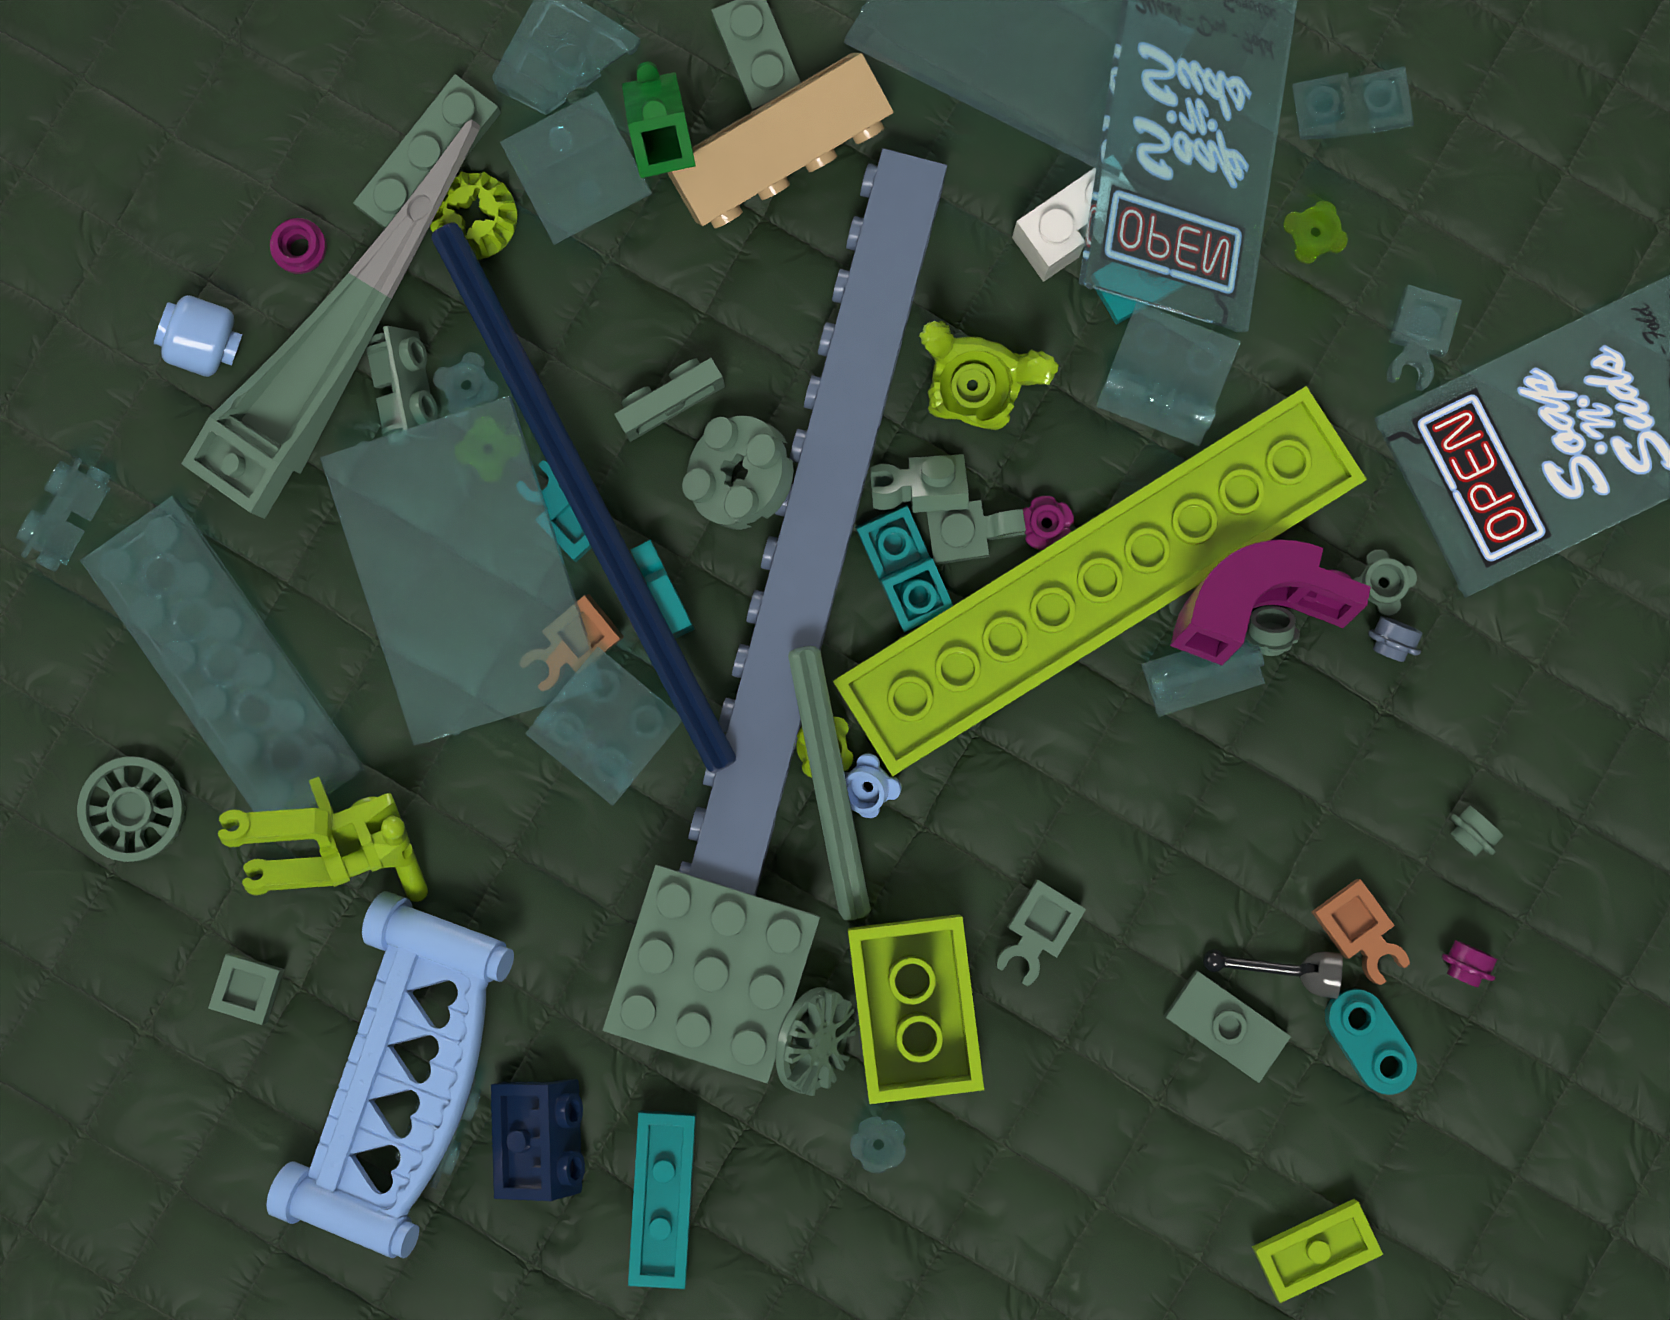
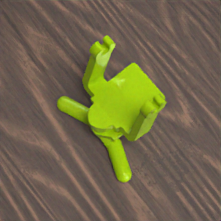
(349, 841)

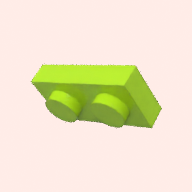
(1317, 1250)

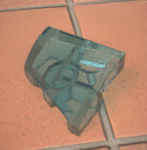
(558, 50)

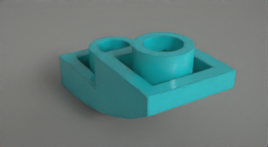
(904, 567)

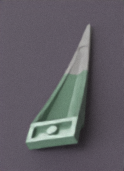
(284, 406)

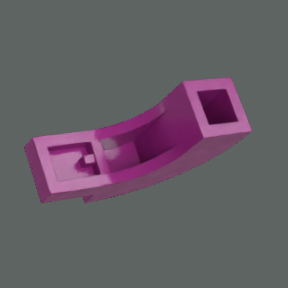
(1259, 575)

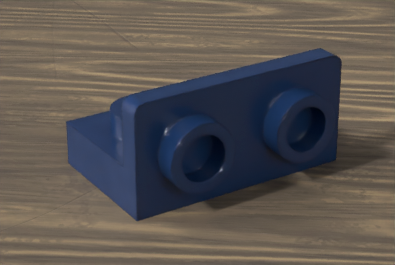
(537, 1140)

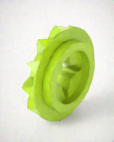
(496, 201)

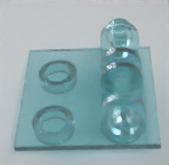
(1168, 374)
(604, 726)

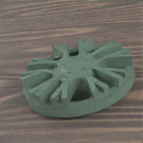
(131, 809)
(816, 1041)

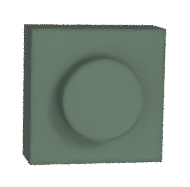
(246, 988)

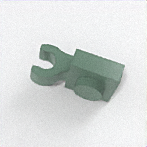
(965, 532)

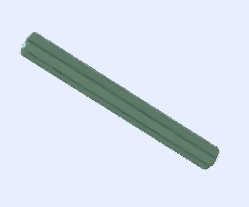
(829, 782)

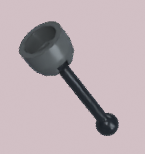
(1318, 972)

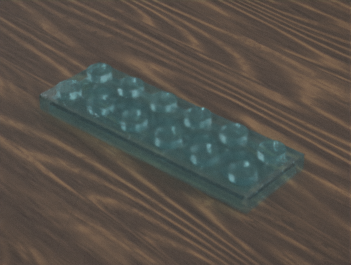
(220, 661)

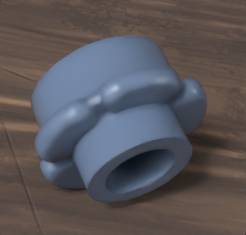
(1395, 639)

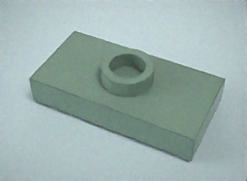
(1227, 1026)

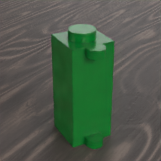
(657, 122)

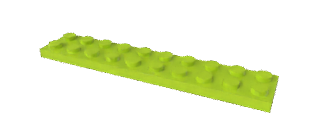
(1098, 581)

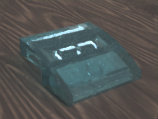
(575, 167)

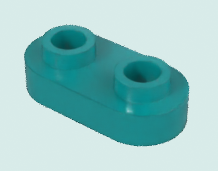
(1372, 1042)

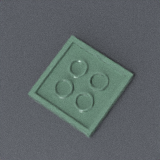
(711, 973)

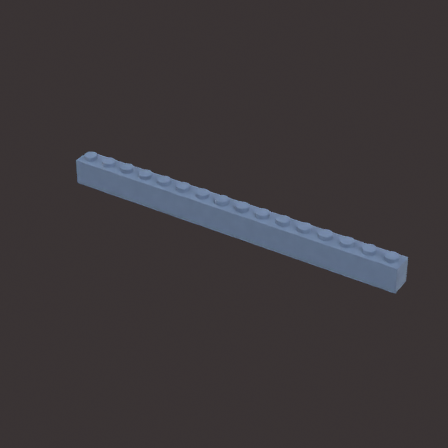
(817, 515)

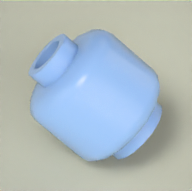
(197, 335)

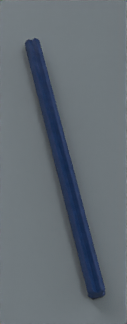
(584, 498)

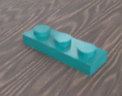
(662, 1199)

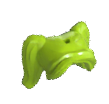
(991, 365)

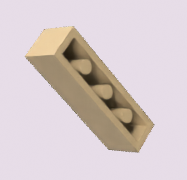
(780, 139)

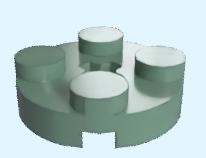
(712, 464)

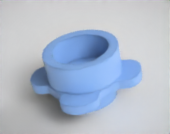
(885, 788)

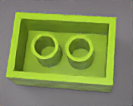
(915, 1009)

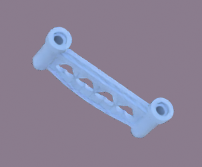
(336, 1188)

